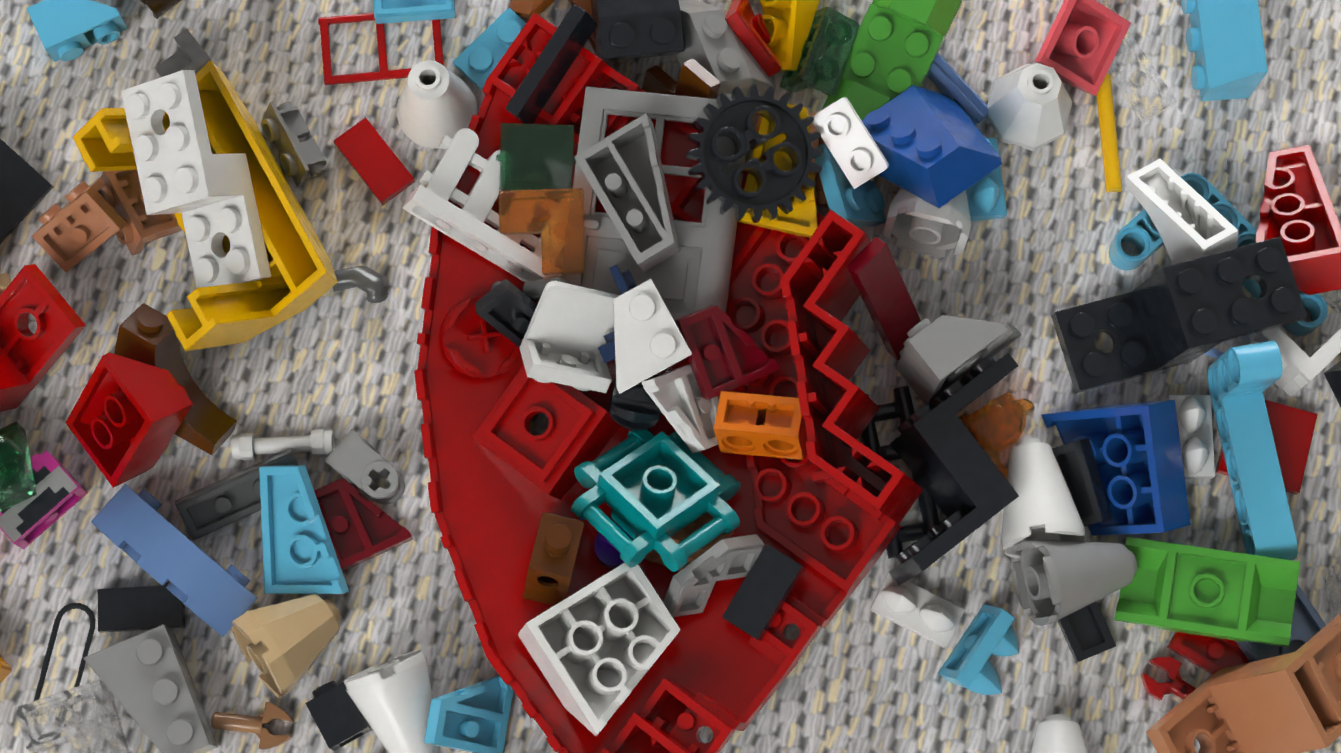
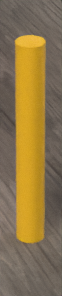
(1109, 136)

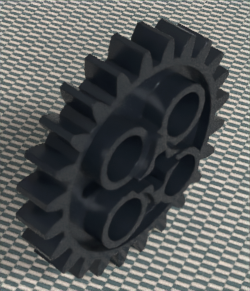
(735, 122)

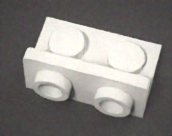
(850, 142)

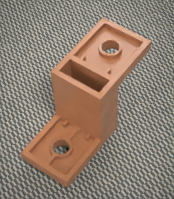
(1262, 705)

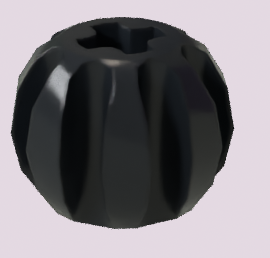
(633, 408)

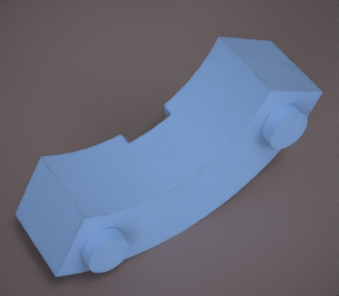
(168, 554)

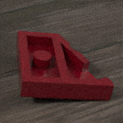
(721, 352)
(357, 524)

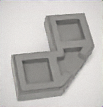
(723, 561)

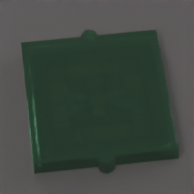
(535, 156)

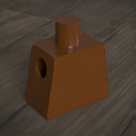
(553, 557)

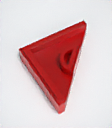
(753, 34)

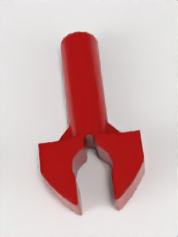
(1177, 685)

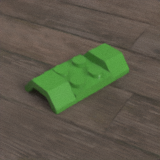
(893, 50)
(1210, 592)

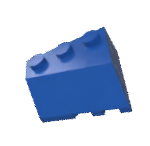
(930, 145)
(1137, 463)

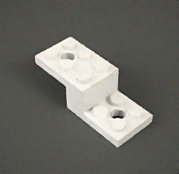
(186, 178)

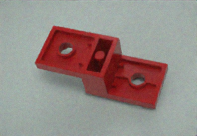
(27, 355)

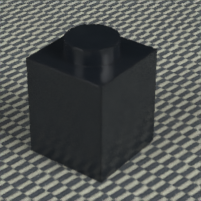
(337, 715)

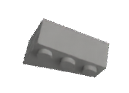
(633, 190)
(156, 690)

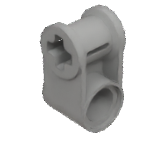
(363, 465)

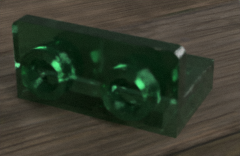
(823, 53)

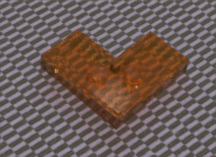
(554, 215)

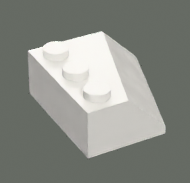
(600, 643)

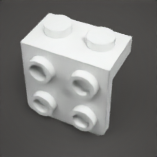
(566, 337)

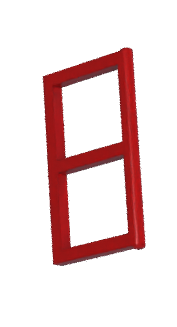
(384, 73)

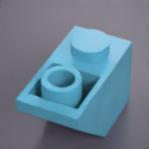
(73, 25)

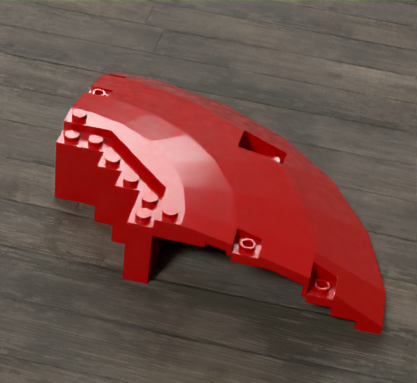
(498, 478)

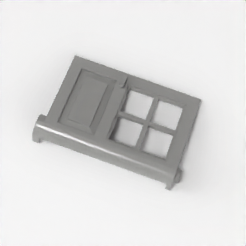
(703, 267)

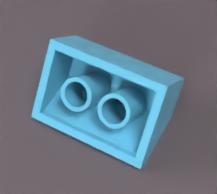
(1226, 47)

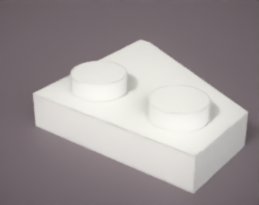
(644, 336)
(683, 406)

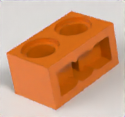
(760, 425)

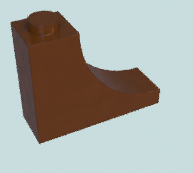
(152, 340)

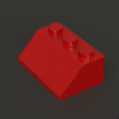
(127, 416)

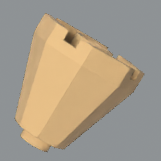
(286, 638)

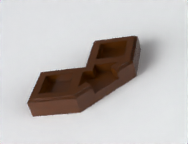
(692, 81)

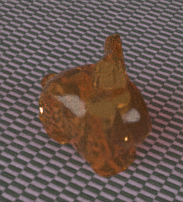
(999, 425)

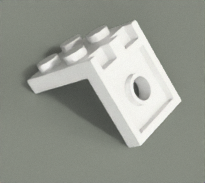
(1296, 364)

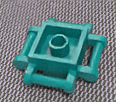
(653, 494)

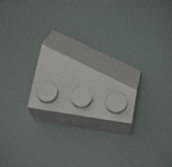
(949, 350)

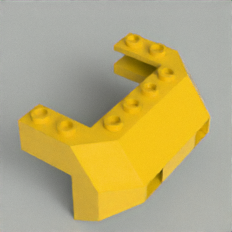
(294, 252)

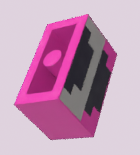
(55, 495)

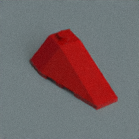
(1303, 217)

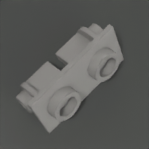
(284, 127)

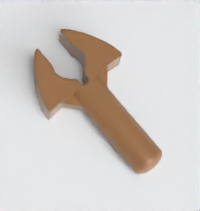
(254, 724)

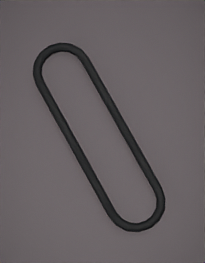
(52, 640)

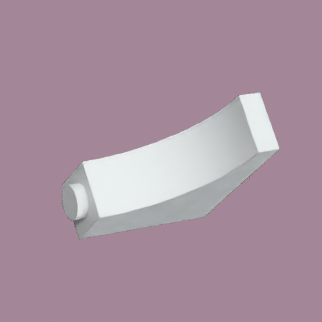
(1180, 214)

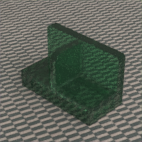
(15, 467)

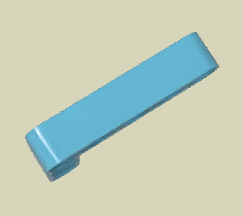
(1148, 240)
(1249, 448)

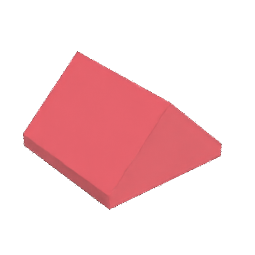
(1083, 43)

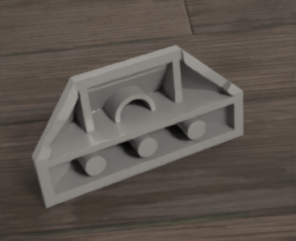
(719, 50)

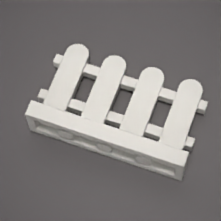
(467, 223)

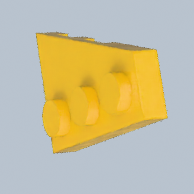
(803, 217)

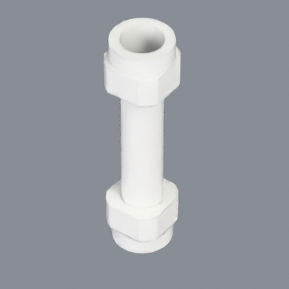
(247, 446)

